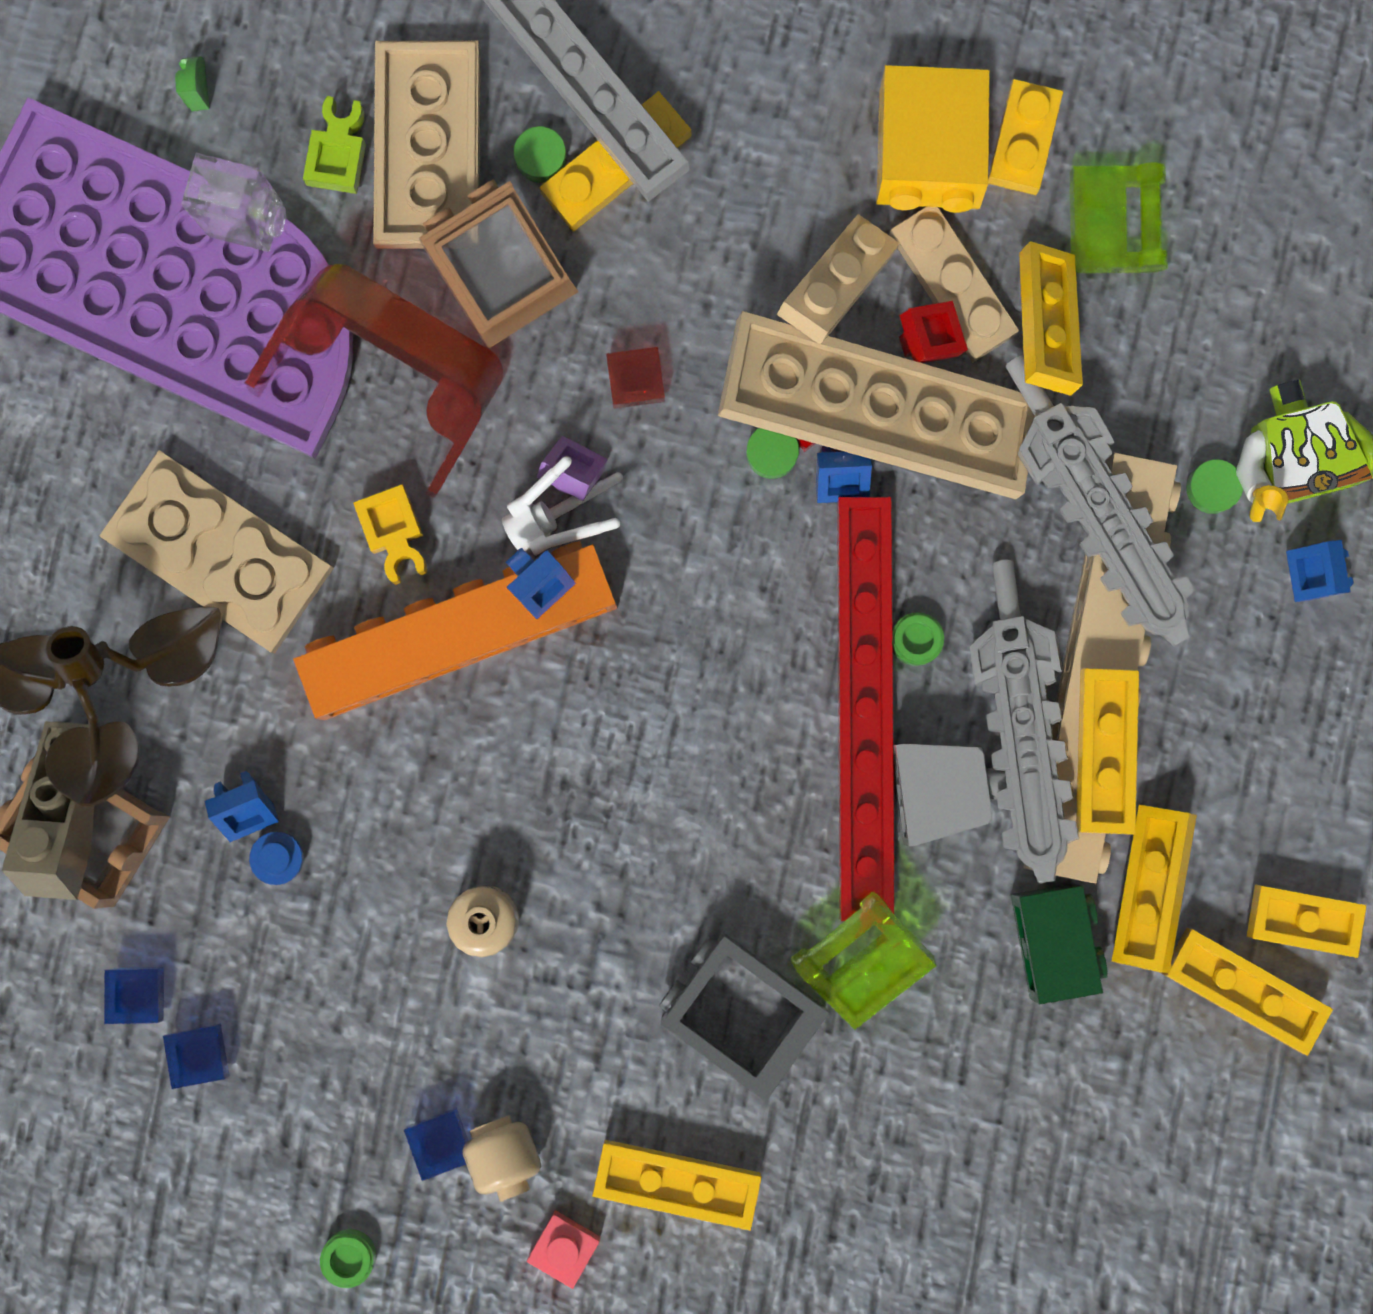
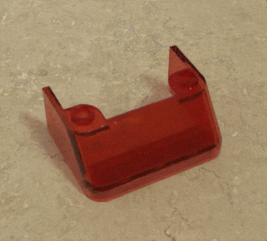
(348, 299)

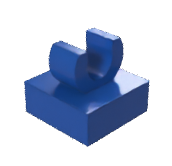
(841, 475)
(1319, 571)
(538, 581)
(240, 809)

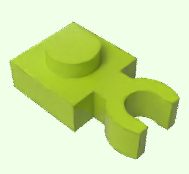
(336, 155)

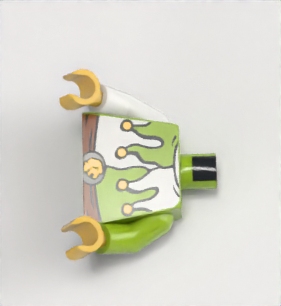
(1302, 453)

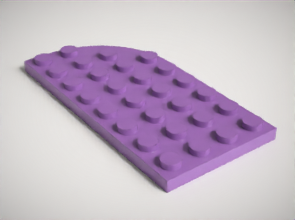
(127, 275)

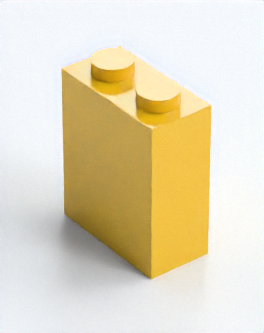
(933, 138)

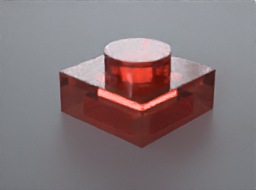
(635, 377)

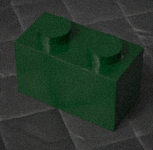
(1059, 943)

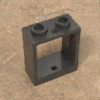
(784, 1049)

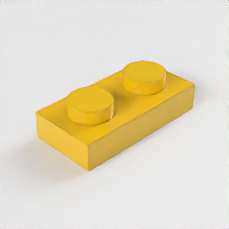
(1024, 137)
(1306, 921)

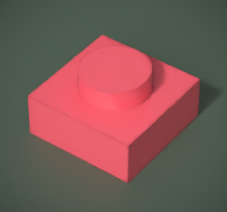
(563, 1249)

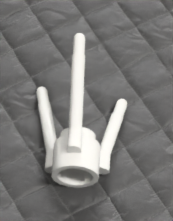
(531, 524)

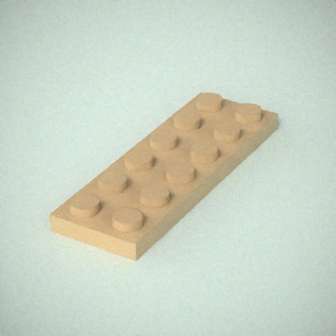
(876, 406)

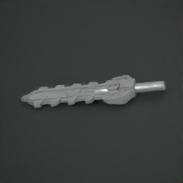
(1069, 451)
(1017, 664)

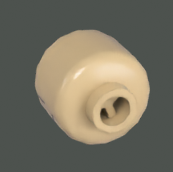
(498, 909)
(501, 1158)

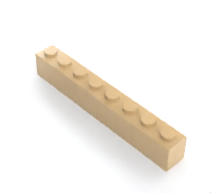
(1105, 641)

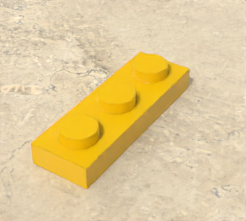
(594, 176)
(1050, 319)
(1107, 751)
(1154, 888)
(1248, 991)
(677, 1184)

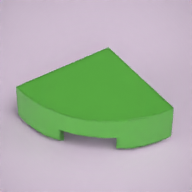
(192, 83)

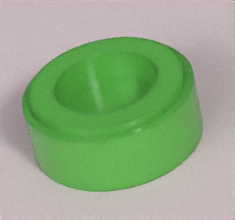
(539, 154)
(771, 453)
(1214, 486)
(917, 639)
(348, 1258)

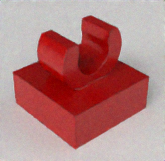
(932, 333)

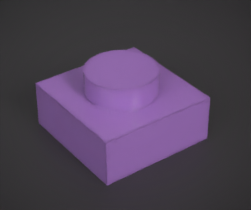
(581, 474)

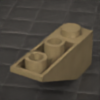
(50, 833)

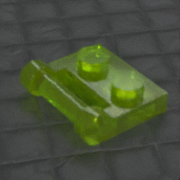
(1100, 218)
(872, 975)

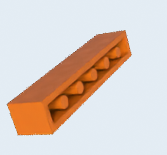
(444, 636)

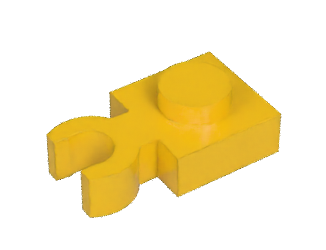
(389, 526)

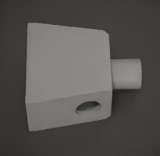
(943, 790)

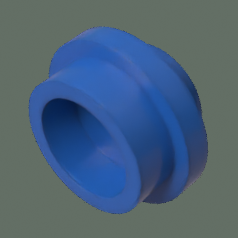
(276, 858)

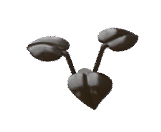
(100, 760)

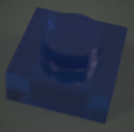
(134, 995)
(196, 1056)
(437, 1143)

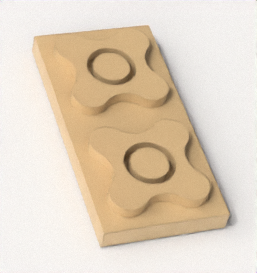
(423, 135)
(216, 551)

